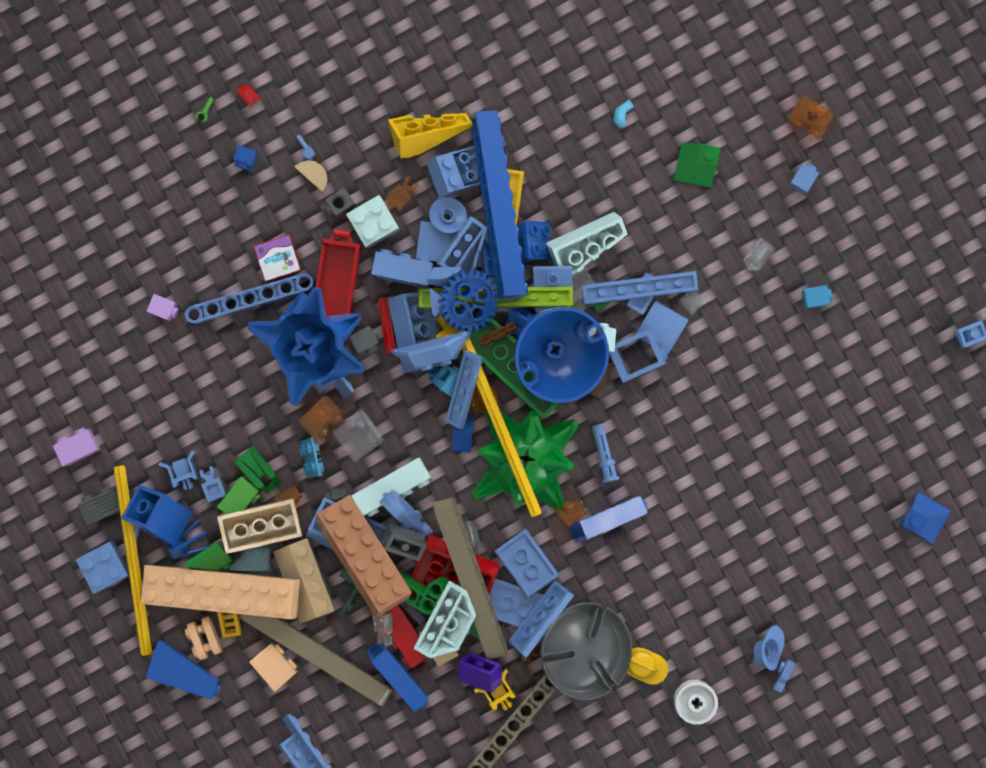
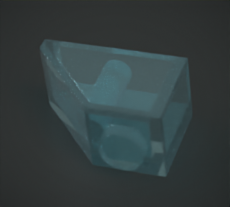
(254, 560)

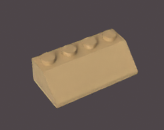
(259, 526)
(301, 563)

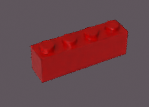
(405, 637)

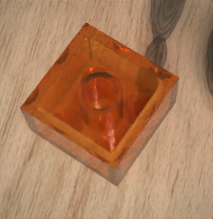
(321, 417)

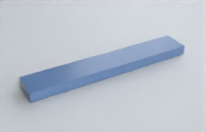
(639, 287)

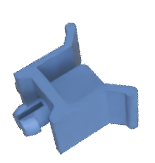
(182, 471)

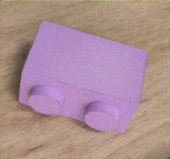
(76, 447)

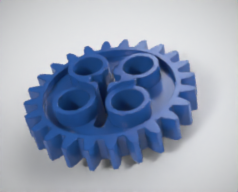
(473, 283)

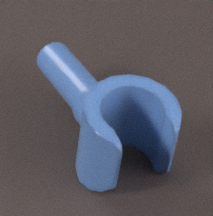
(308, 153)

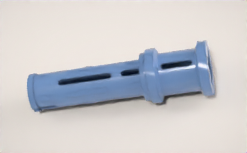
(607, 462)

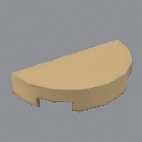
(314, 173)

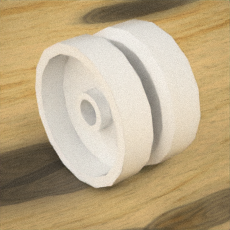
(696, 713)

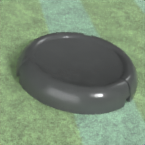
(586, 651)

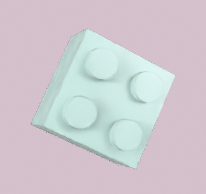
(373, 222)

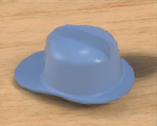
(769, 649)

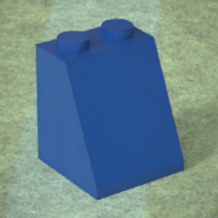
(157, 515)

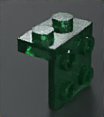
(350, 602)

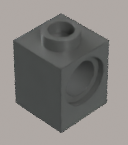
(348, 203)

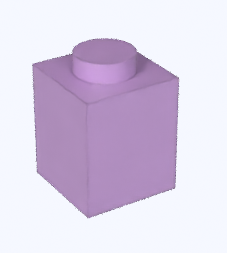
(163, 307)

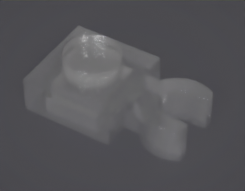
(384, 627)

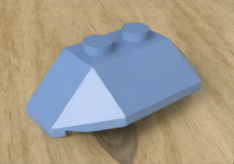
(434, 351)

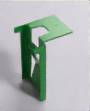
(250, 461)

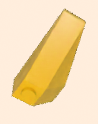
(418, 135)

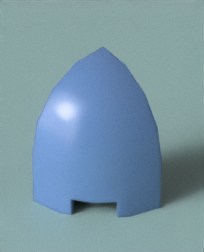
(440, 274)

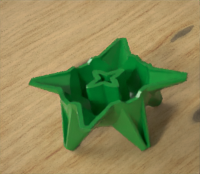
(536, 442)

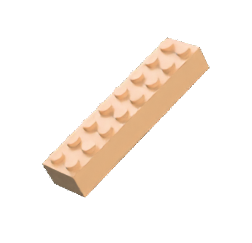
(220, 591)

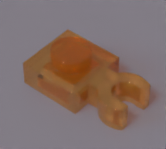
(400, 195)

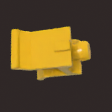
(499, 694)

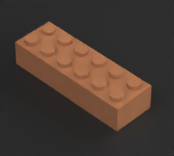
(362, 556)

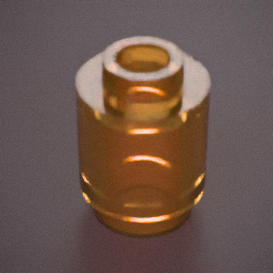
(288, 493)

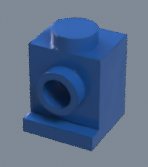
(245, 158)

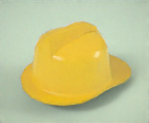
(647, 666)

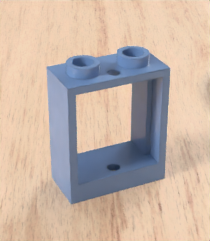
(620, 363)

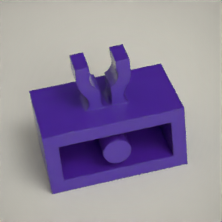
(480, 672)

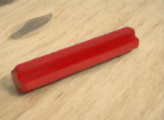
(387, 325)

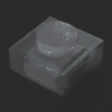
(692, 301)

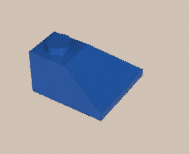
(924, 517)

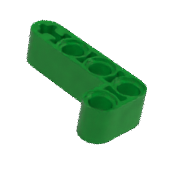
(424, 593)

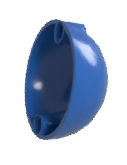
(573, 366)

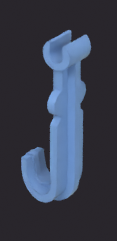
(405, 513)

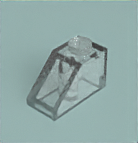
(758, 255)

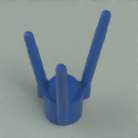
(181, 546)

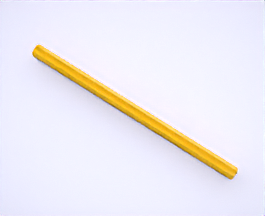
(505, 439)
(133, 563)

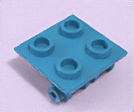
(308, 451)

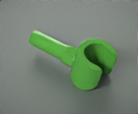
(205, 110)

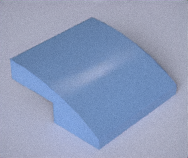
(666, 323)

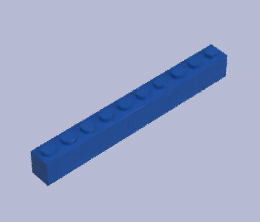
(498, 206)

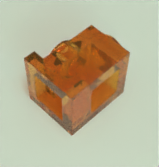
(571, 512)

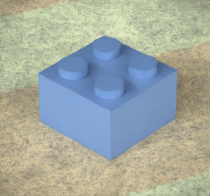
(103, 567)

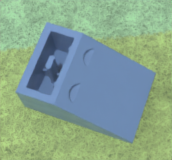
(454, 172)

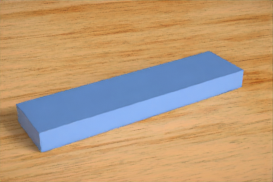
(464, 389)

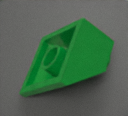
(697, 164)
(212, 558)

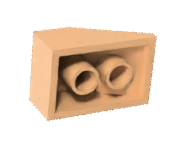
(274, 666)

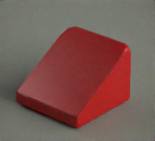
(248, 95)

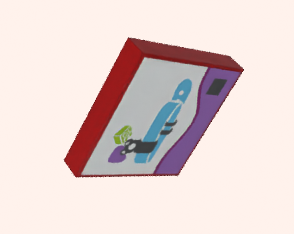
(277, 258)

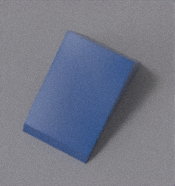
(463, 437)

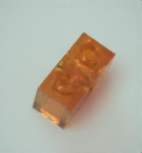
(805, 107)

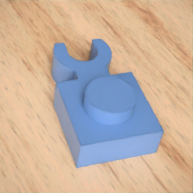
(213, 487)
(784, 669)

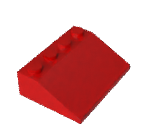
(437, 563)

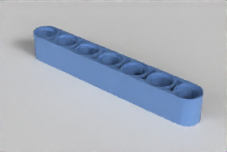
(241, 304)

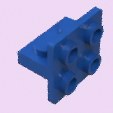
(533, 240)

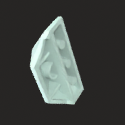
(447, 623)

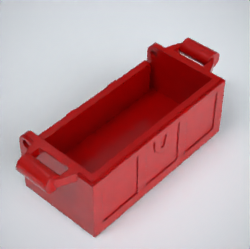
(338, 273)

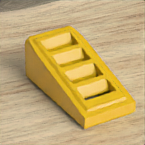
(233, 632)

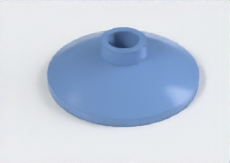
(450, 207)

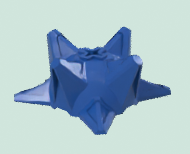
(309, 343)

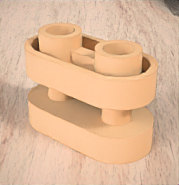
(194, 633)

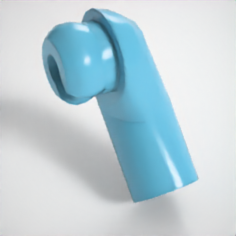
(620, 113)

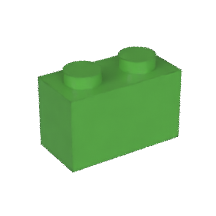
(239, 497)

